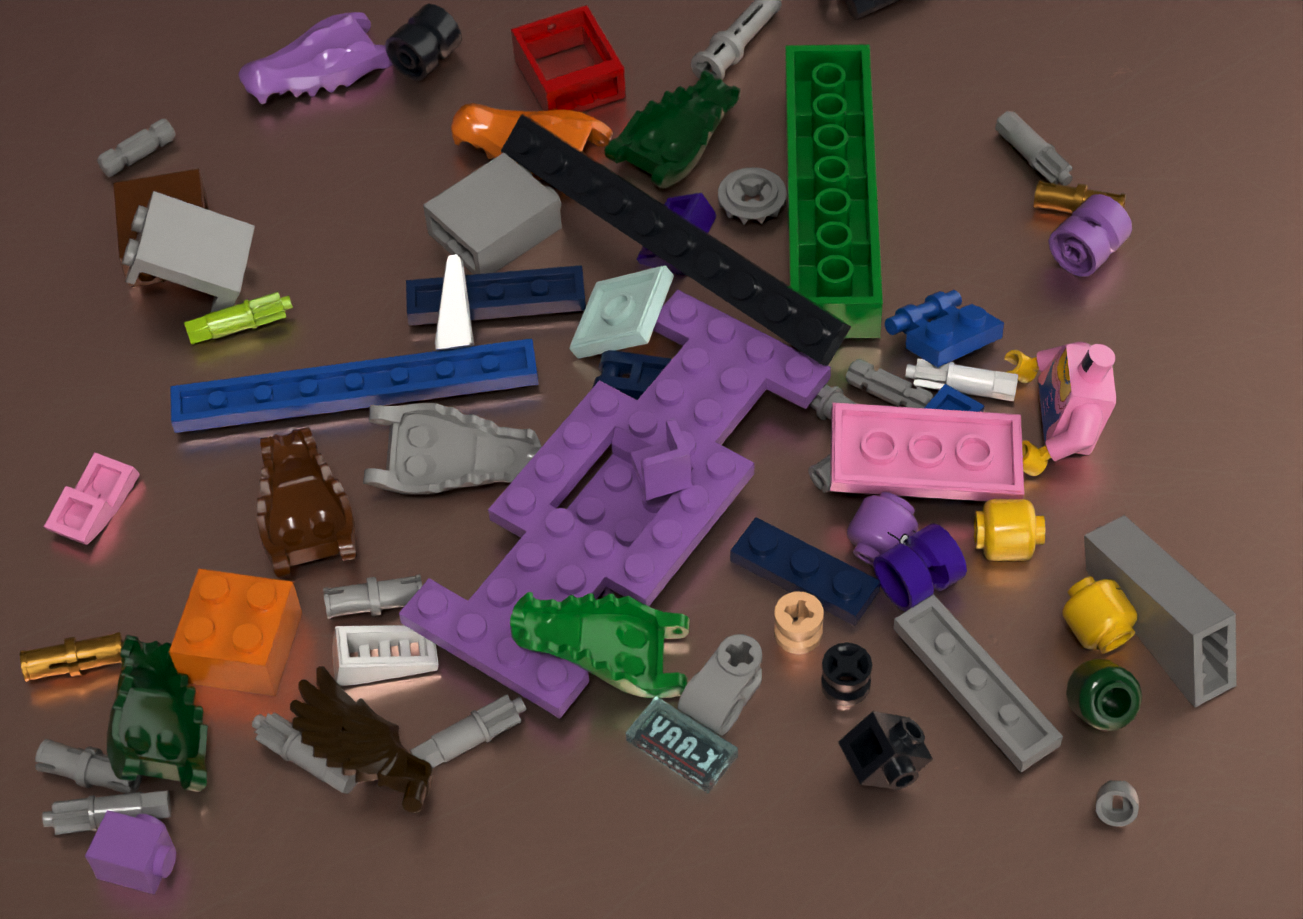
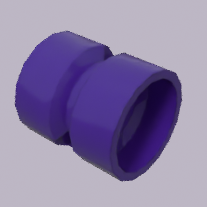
(924, 564)

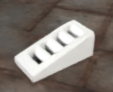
(454, 317)
(370, 669)

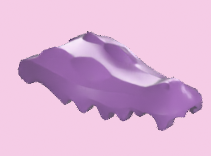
(324, 56)

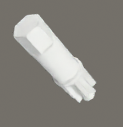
(964, 379)

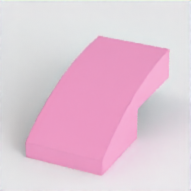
(94, 501)

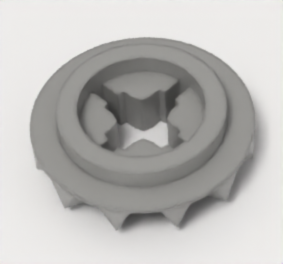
(752, 182)

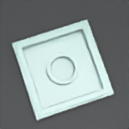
(621, 312)

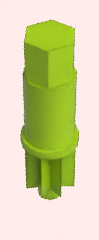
(238, 318)

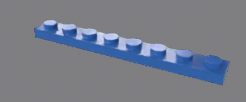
(353, 385)

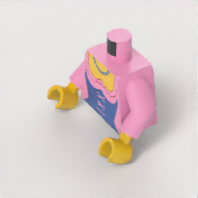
(1074, 399)

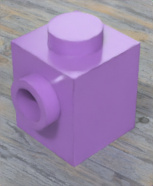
(132, 851)

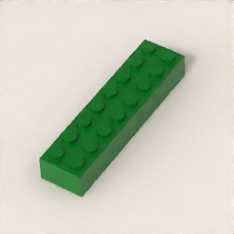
(833, 183)

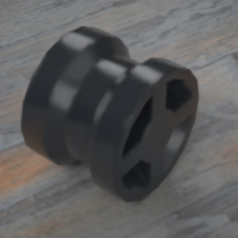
(846, 660)

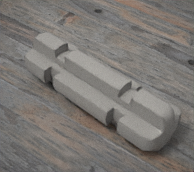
(136, 147)
(886, 385)

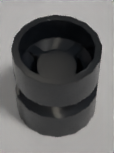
(423, 41)

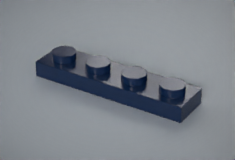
(502, 294)

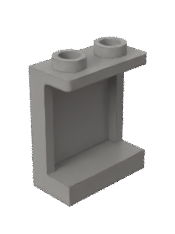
(189, 248)

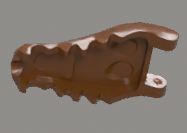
(301, 504)

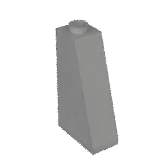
(1177, 615)

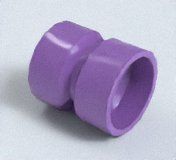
(1090, 235)

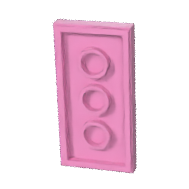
(926, 452)

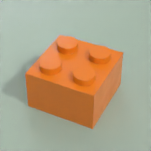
(236, 632)

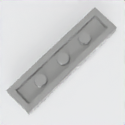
(978, 683)

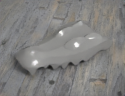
(444, 450)

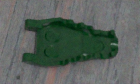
(675, 132)
(154, 720)

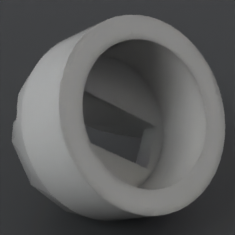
(1117, 816)

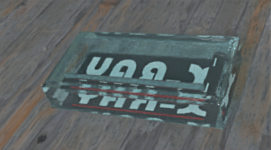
(682, 744)

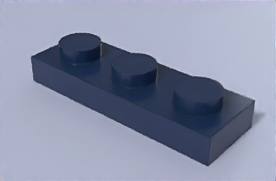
(806, 569)

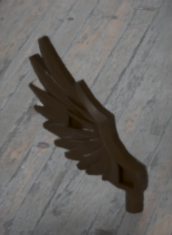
(358, 740)

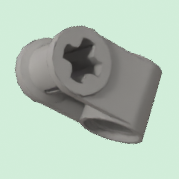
(724, 684)

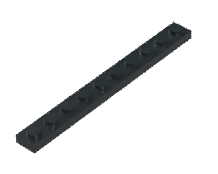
(677, 241)

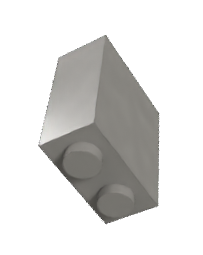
(493, 215)

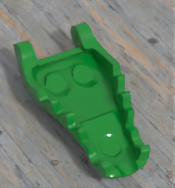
(607, 637)

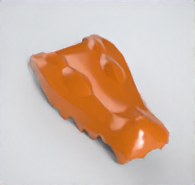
(491, 127)

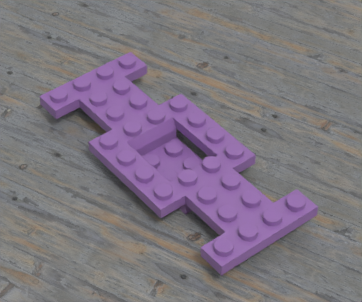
(610, 532)

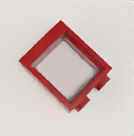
(578, 89)

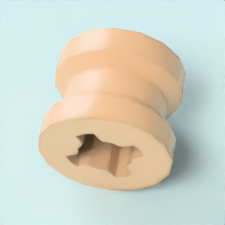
(804, 633)

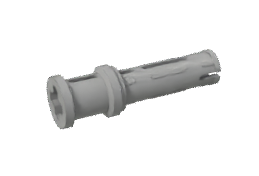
(728, 46)

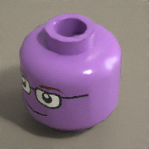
(881, 525)

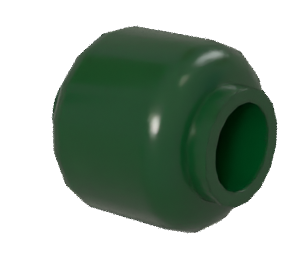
(1104, 694)

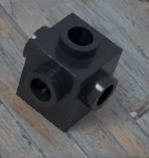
(886, 750)

